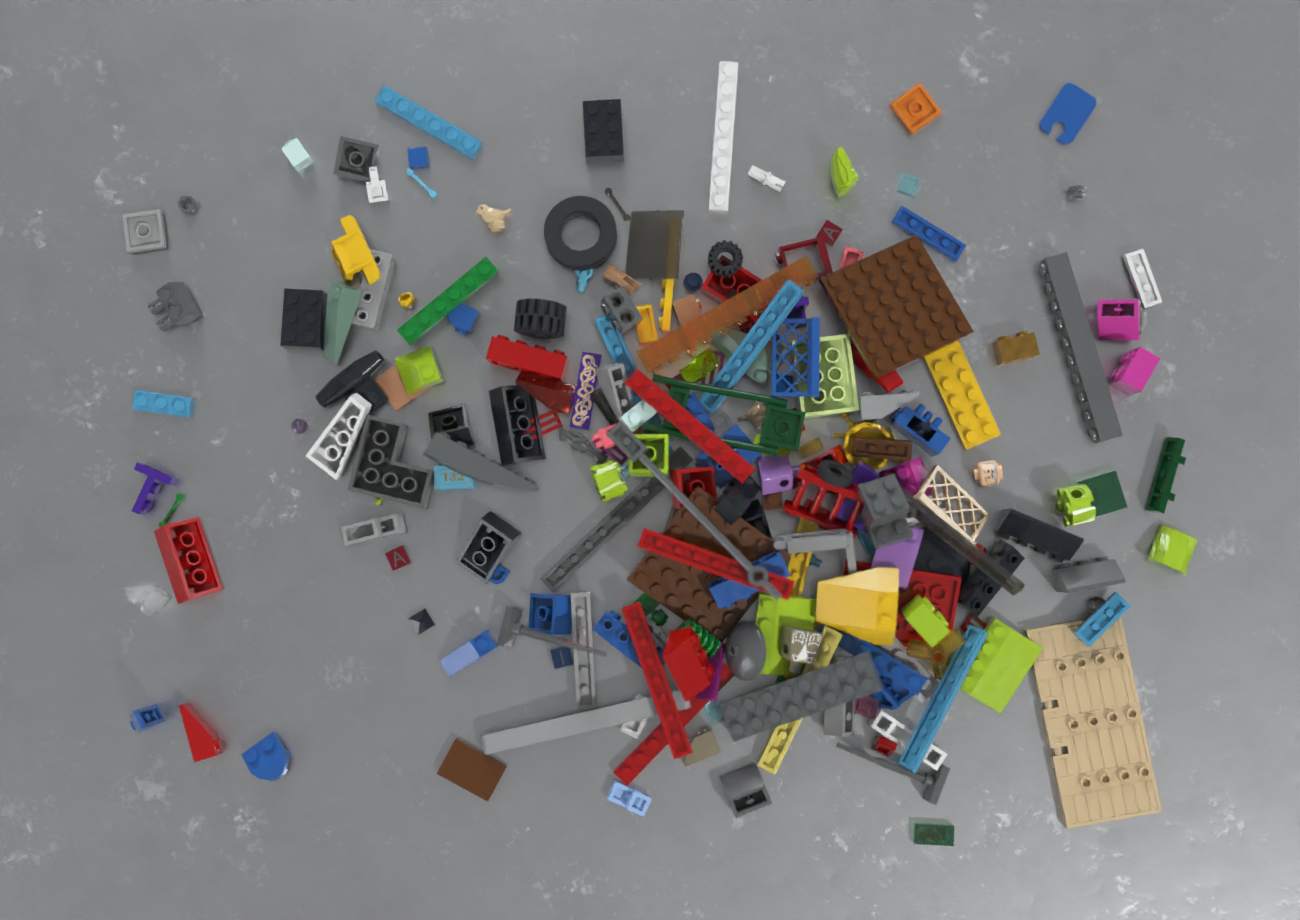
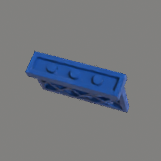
(812, 362)

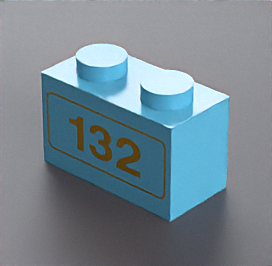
(448, 479)

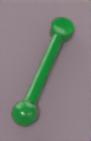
(180, 497)

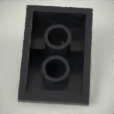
(488, 543)

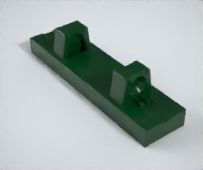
(1165, 475)

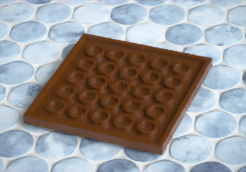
(895, 306)
(684, 587)

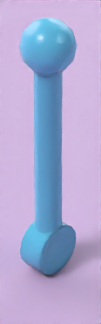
(432, 193)

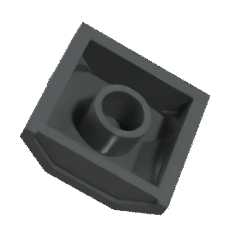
(354, 159)

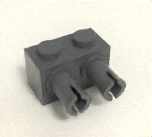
(177, 303)

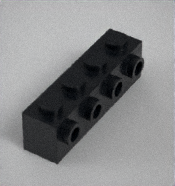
(976, 586)

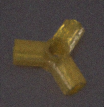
(939, 653)

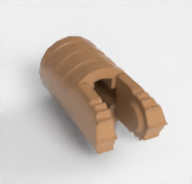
(619, 278)

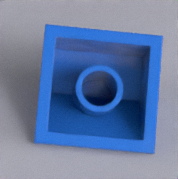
(550, 613)

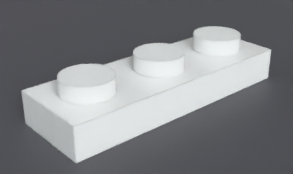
(1142, 278)

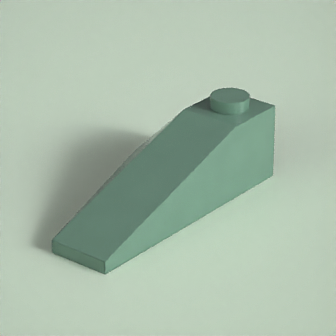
(339, 315)
(761, 367)

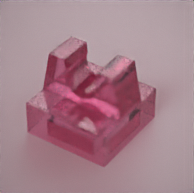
(867, 707)

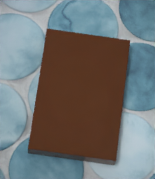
(471, 769)

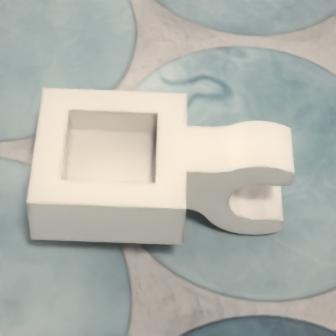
(376, 188)

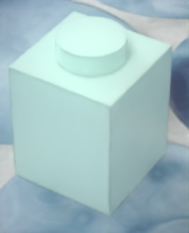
(297, 154)

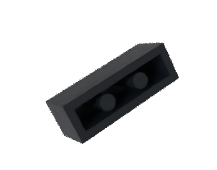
(736, 499)

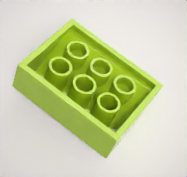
(771, 616)
(1000, 665)

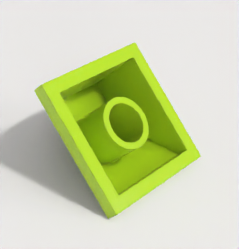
(419, 370)

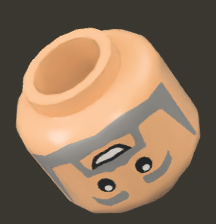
(988, 473)

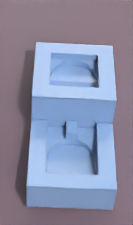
(629, 798)

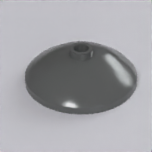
(745, 650)

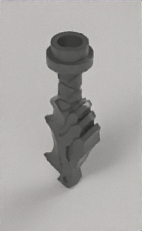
(579, 442)

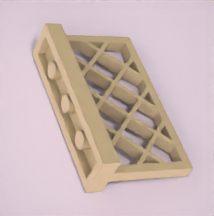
(933, 503)

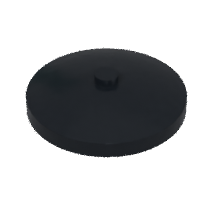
(939, 557)

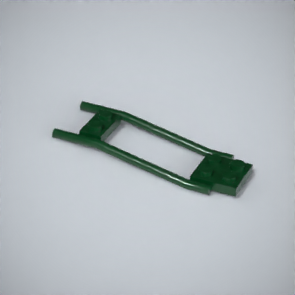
(780, 425)

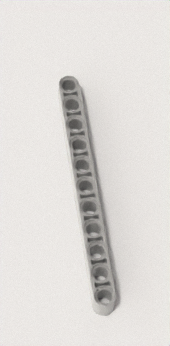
(575, 724)

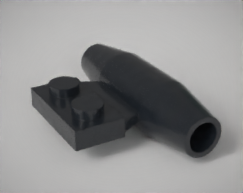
(355, 380)

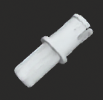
(766, 178)

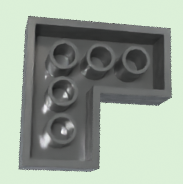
(378, 465)

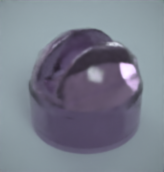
(303, 426)

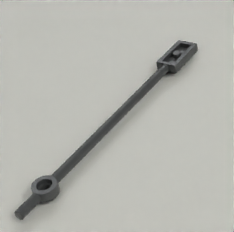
(635, 450)

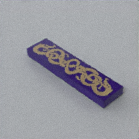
(585, 386)

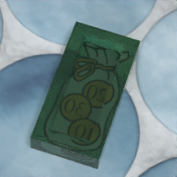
(933, 834)

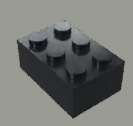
(603, 131)
(303, 319)

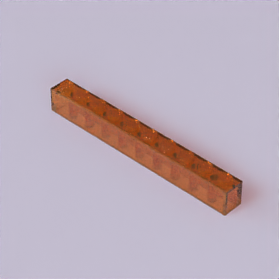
(723, 316)

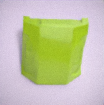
(842, 173)
(1172, 548)

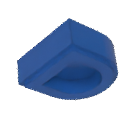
(500, 575)

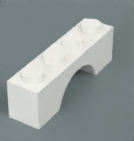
(901, 735)

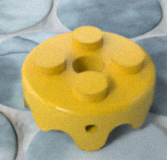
(864, 429)

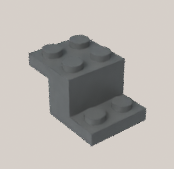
(885, 511)

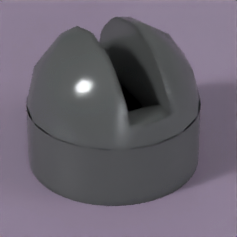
(1095, 602)

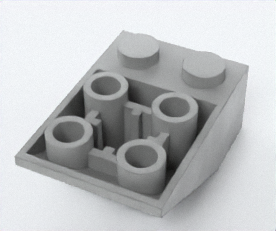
(875, 407)

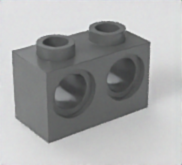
(625, 308)

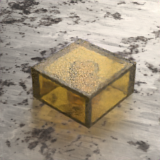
(809, 448)

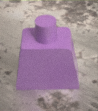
(775, 473)

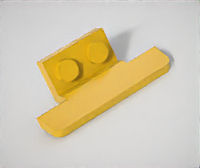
(353, 253)

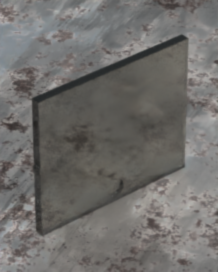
(654, 244)

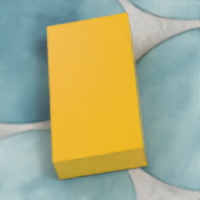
(646, 329)

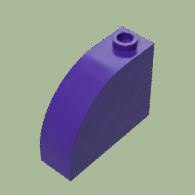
(861, 474)

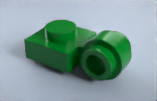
(649, 605)

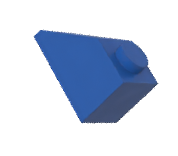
(463, 319)

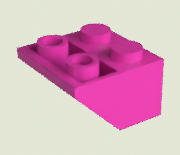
(1119, 319)
(909, 475)

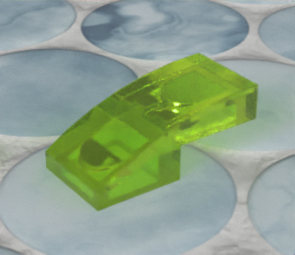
(701, 367)

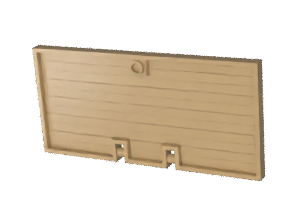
(1099, 722)

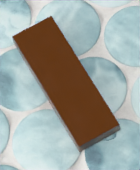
(882, 448)

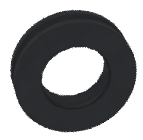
(576, 207)

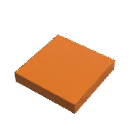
(915, 109)

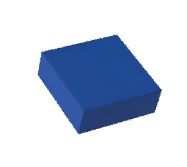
(418, 157)

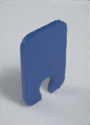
(1071, 110)

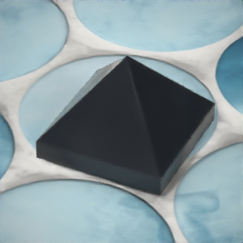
(421, 621)

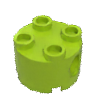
(607, 480)
(1075, 505)

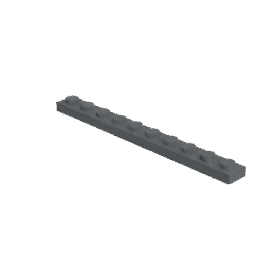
(611, 524)

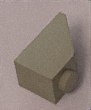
(703, 746)

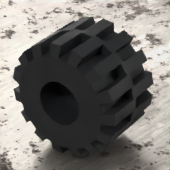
(540, 318)

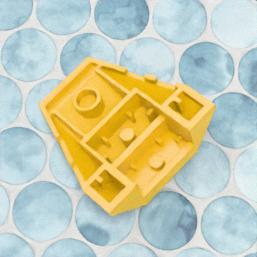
(861, 604)

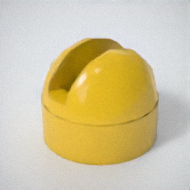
(406, 300)

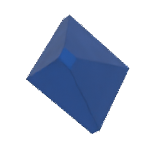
(781, 386)

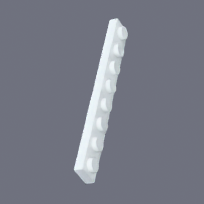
(723, 136)

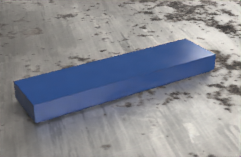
(928, 233)

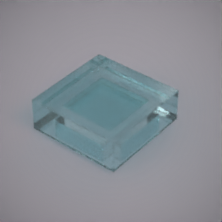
(908, 184)

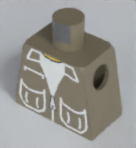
(799, 646)

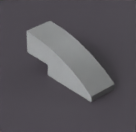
(373, 529)

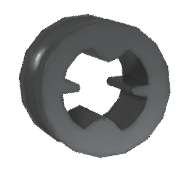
(1077, 192)
(185, 199)

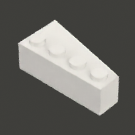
(339, 439)

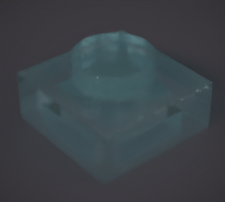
(714, 713)

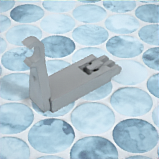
(820, 541)

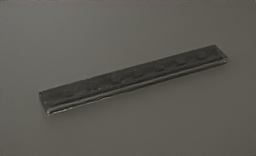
(963, 545)

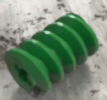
(707, 640)

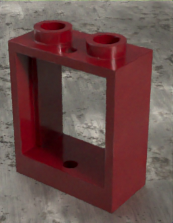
(821, 249)

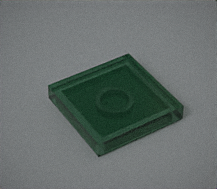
(1106, 493)

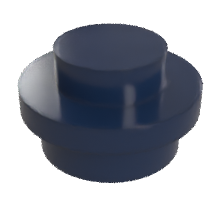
(693, 282)

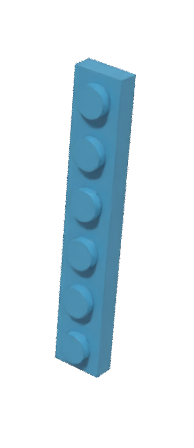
(428, 122)

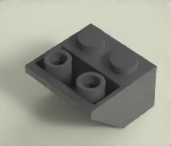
(745, 790)

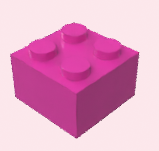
(1134, 371)

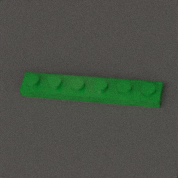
(447, 301)

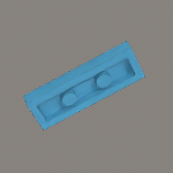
(162, 403)
(1101, 619)

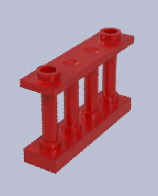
(809, 475)

